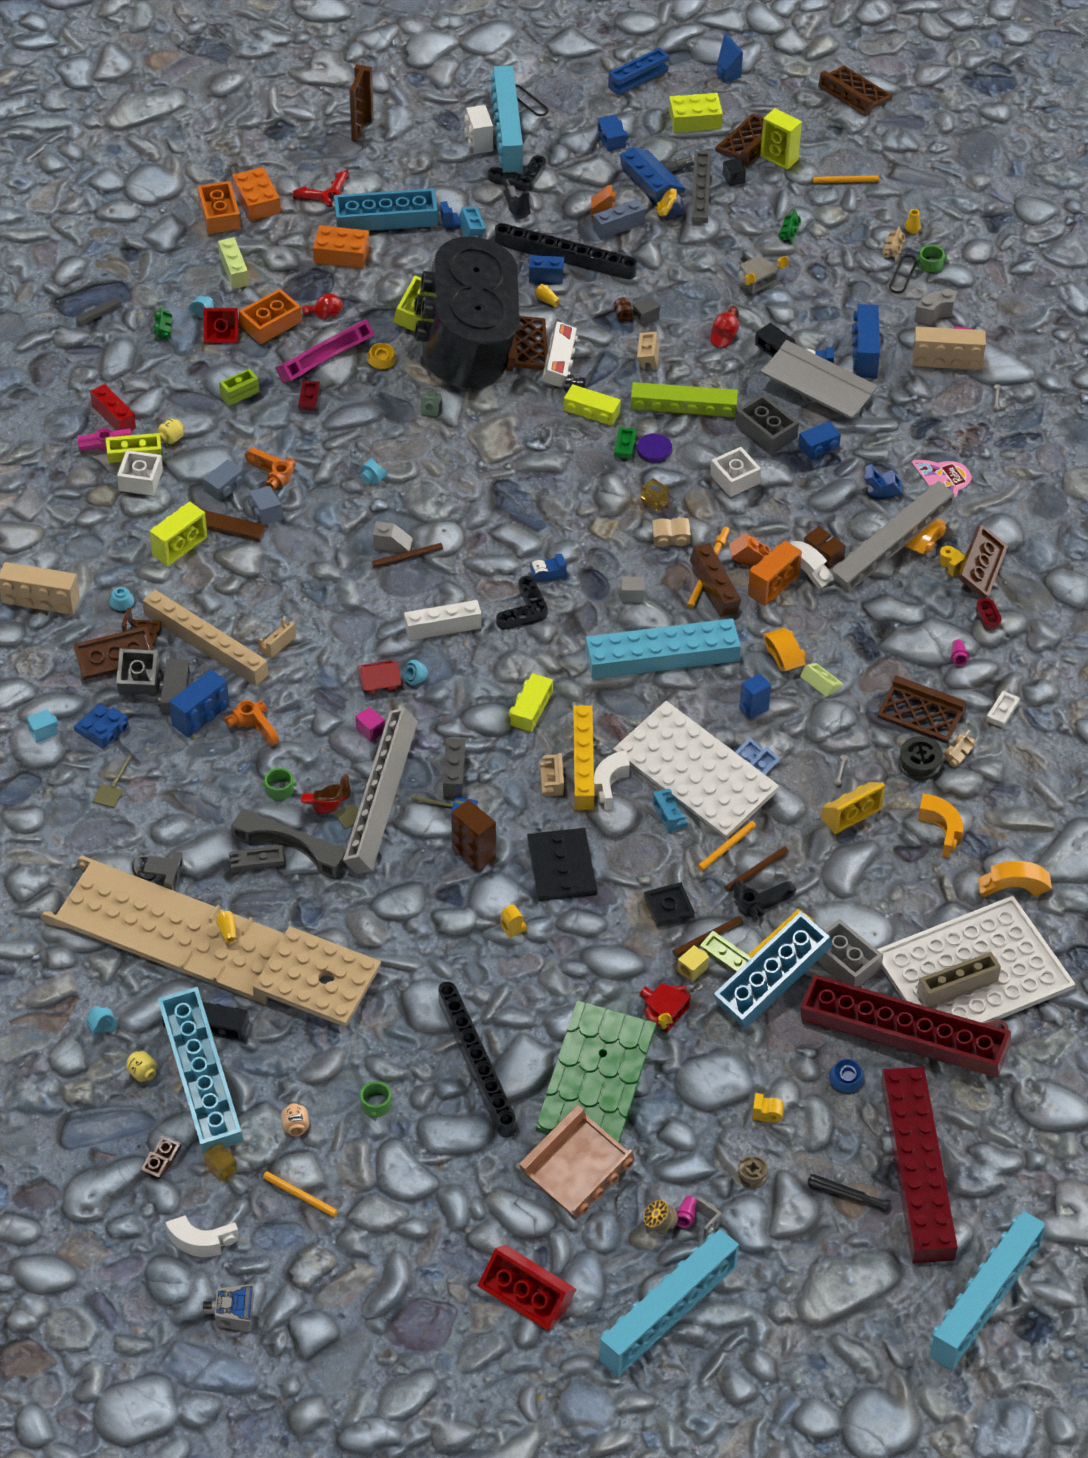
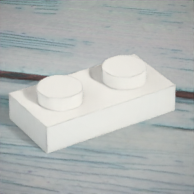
(1003, 709)

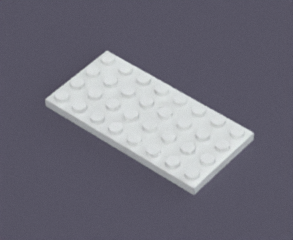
(697, 769)

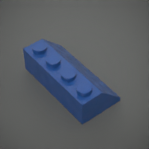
(649, 173)

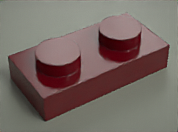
(309, 395)

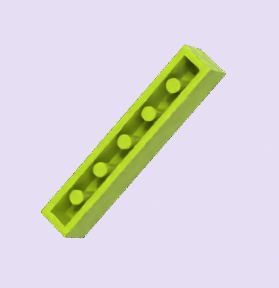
(684, 399)

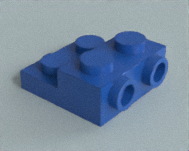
(102, 725)

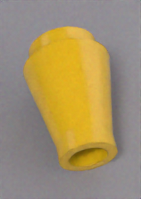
(913, 222)
(546, 295)
(227, 926)

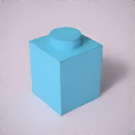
(42, 725)

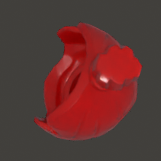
(326, 306)

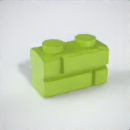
(239, 387)

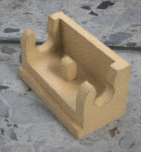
(648, 349)
(277, 639)
(552, 775)

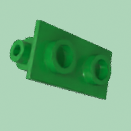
(790, 227)
(163, 324)

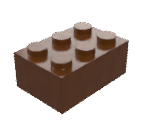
(473, 835)

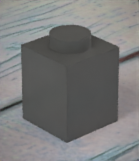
(646, 311)

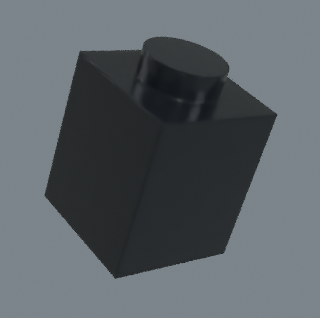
(734, 172)

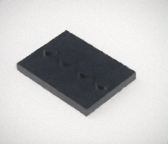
(561, 864)

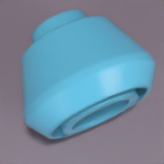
(121, 599)
(415, 672)

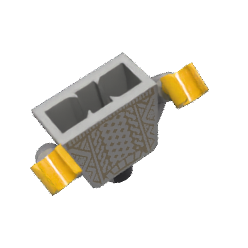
(759, 273)

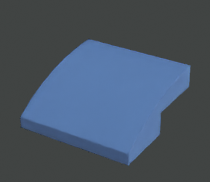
(760, 758)

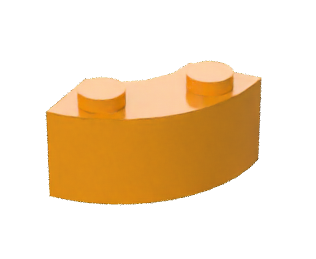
(925, 540)
(784, 649)

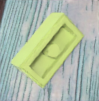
(820, 679)

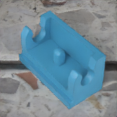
(471, 222)
(668, 810)

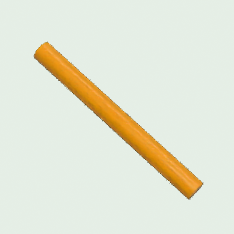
(845, 179)
(726, 846)
(300, 1194)

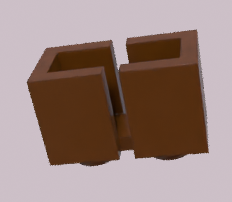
(831, 550)

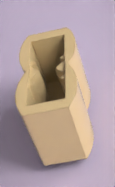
(671, 532)

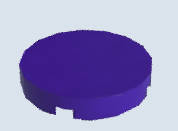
(654, 447)

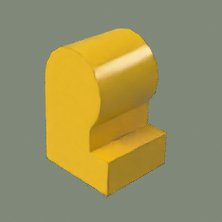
(951, 559)
(512, 921)
(767, 1109)

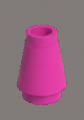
(959, 653)
(686, 1212)

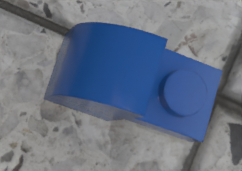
(884, 485)

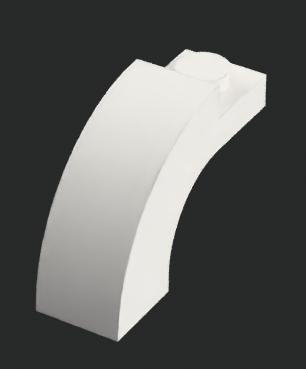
(813, 564)
(608, 771)
(200, 1242)

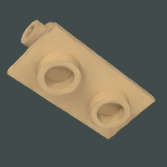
(894, 244)
(954, 754)

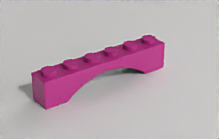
(324, 350)

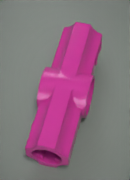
(98, 440)

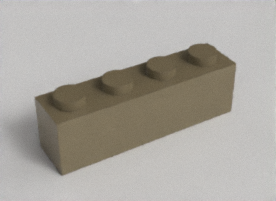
(958, 979)

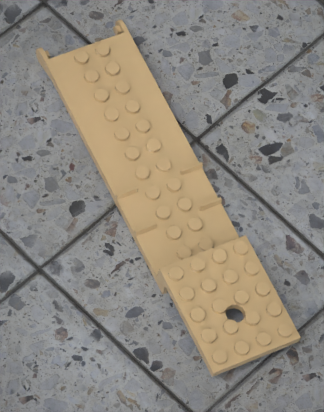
(186, 938)

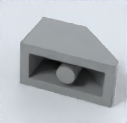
(391, 538)

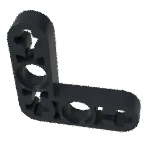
(522, 181)
(529, 609)

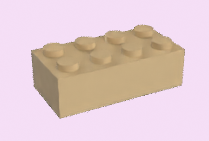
(948, 348)
(39, 588)

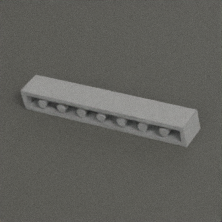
(893, 536)

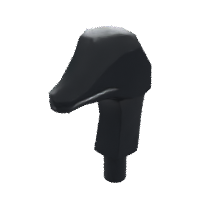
(517, 205)

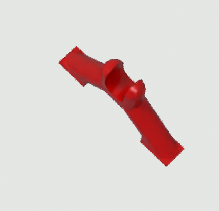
(325, 195)

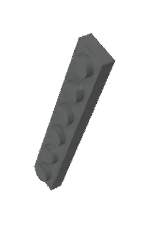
(701, 187)

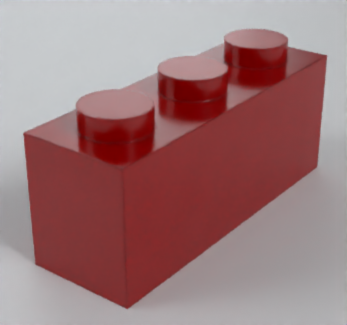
(112, 408)

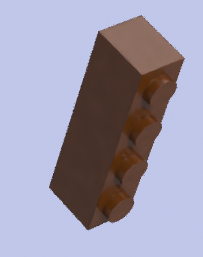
(715, 580)

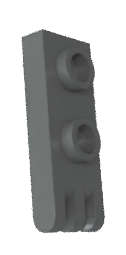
(256, 858)

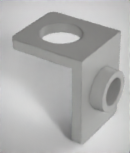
(710, 1212)

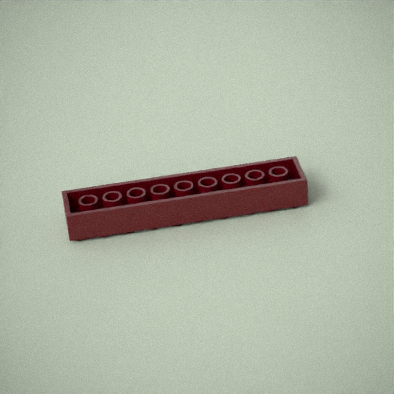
(906, 1025)
(918, 1165)

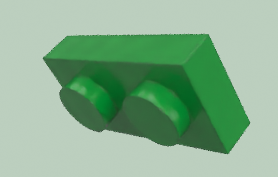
(625, 443)

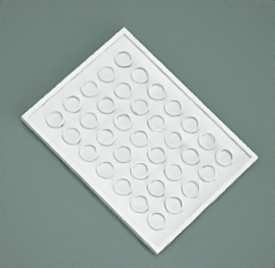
(1028, 965)

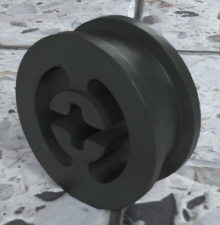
(911, 761)

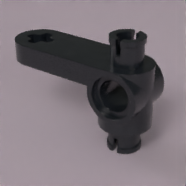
(753, 903)

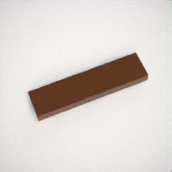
(234, 526)

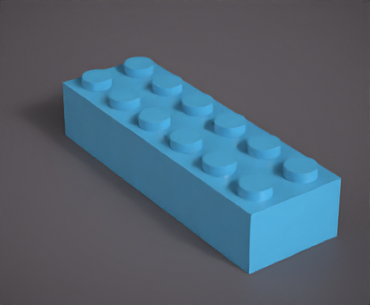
(386, 210)
(773, 970)

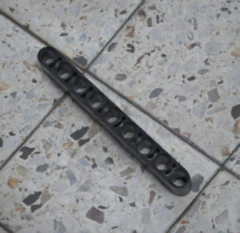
(573, 252)
(479, 1066)

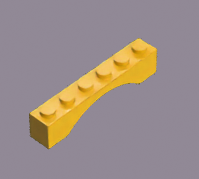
(583, 757)

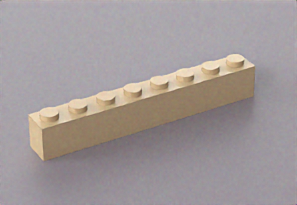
(206, 638)

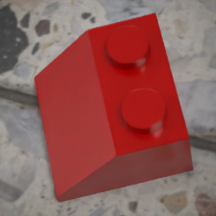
(379, 676)

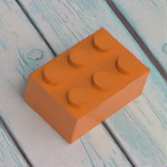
(256, 193)
(219, 207)
(341, 246)
(270, 316)
(774, 573)

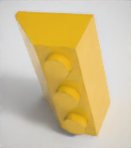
(853, 806)

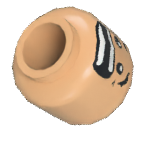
(295, 1119)

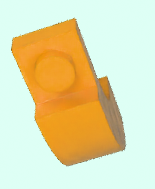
(944, 815)
(1015, 874)

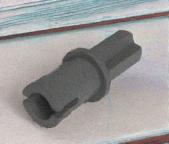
(679, 164)

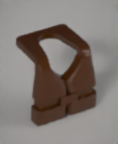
(152, 626)

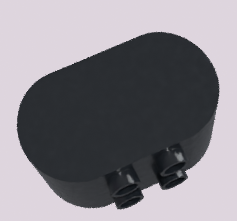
(468, 312)

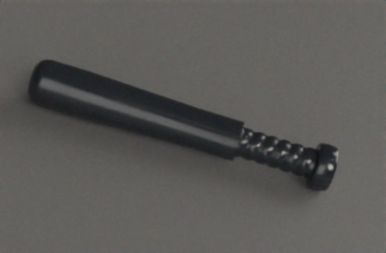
(844, 1191)

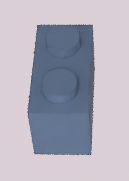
(223, 480)
(265, 505)

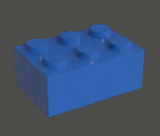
(199, 703)

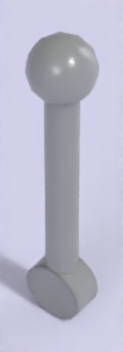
(997, 388)
(843, 758)

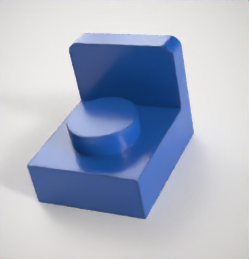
(448, 218)

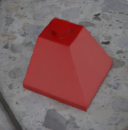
(221, 325)

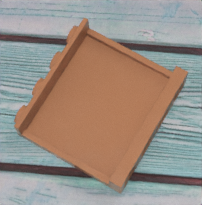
(576, 1162)

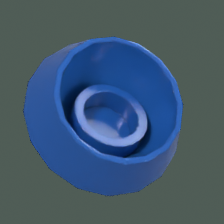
(846, 1076)

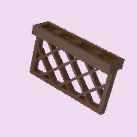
(852, 96)
(361, 100)
(749, 152)
(512, 360)
(931, 697)

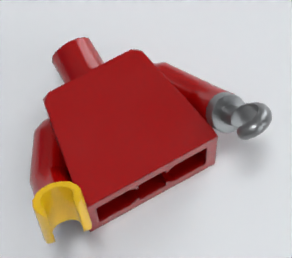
(667, 1003)

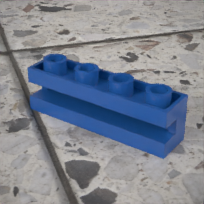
(638, 71)

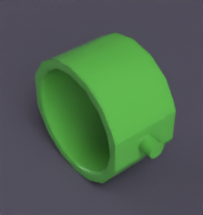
(931, 251)
(279, 774)
(378, 1110)

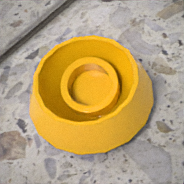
(381, 356)

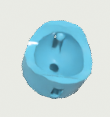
(199, 303)
(372, 472)
(101, 1020)

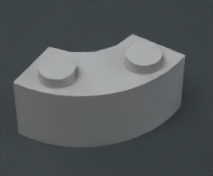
(935, 306)

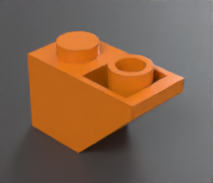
(602, 200)
(748, 550)

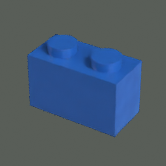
(612, 132)
(546, 269)
(819, 440)
(755, 696)

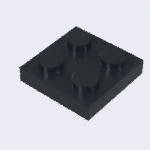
(669, 904)

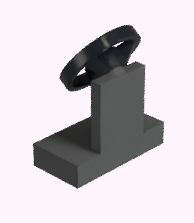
(161, 867)

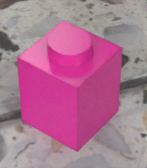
(370, 724)

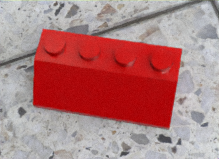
(526, 1287)

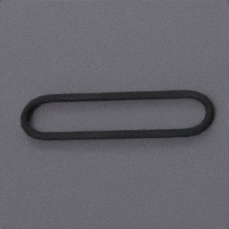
(534, 98)
(890, 285)

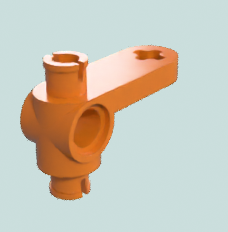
(279, 469)
(251, 714)

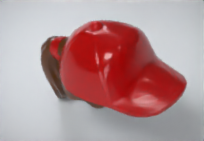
(725, 327)
(329, 798)

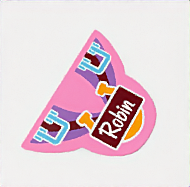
(950, 473)

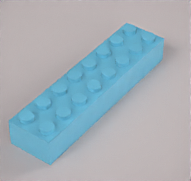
(506, 119)
(662, 648)
(200, 1069)
(986, 1290)
(668, 1302)

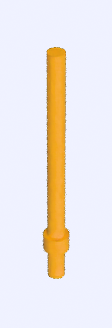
(719, 543)

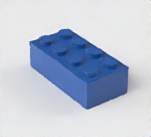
(866, 340)

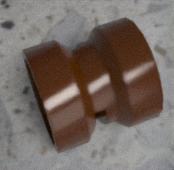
(623, 309)

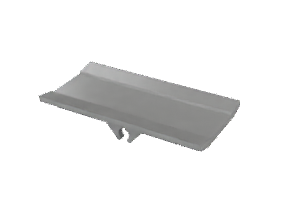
(819, 379)

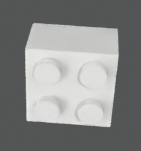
(478, 129)
(735, 471)
(140, 472)

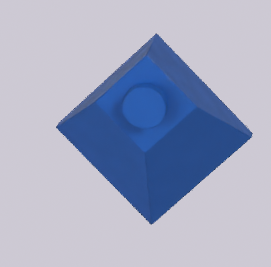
(729, 60)

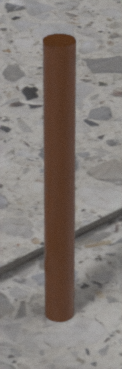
(407, 555)
(759, 867)
(698, 941)

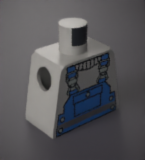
(232, 1307)

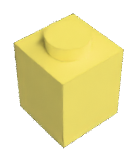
(693, 963)

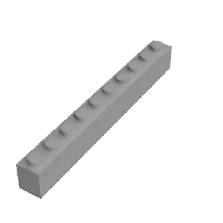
(380, 791)

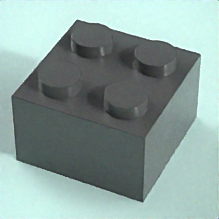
(137, 671)

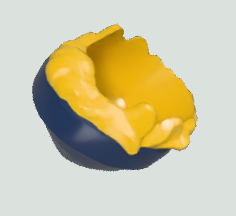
(671, 205)

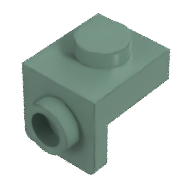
(430, 403)

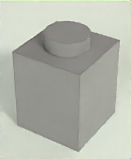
(631, 589)

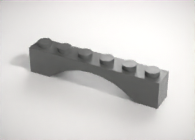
(255, 828)

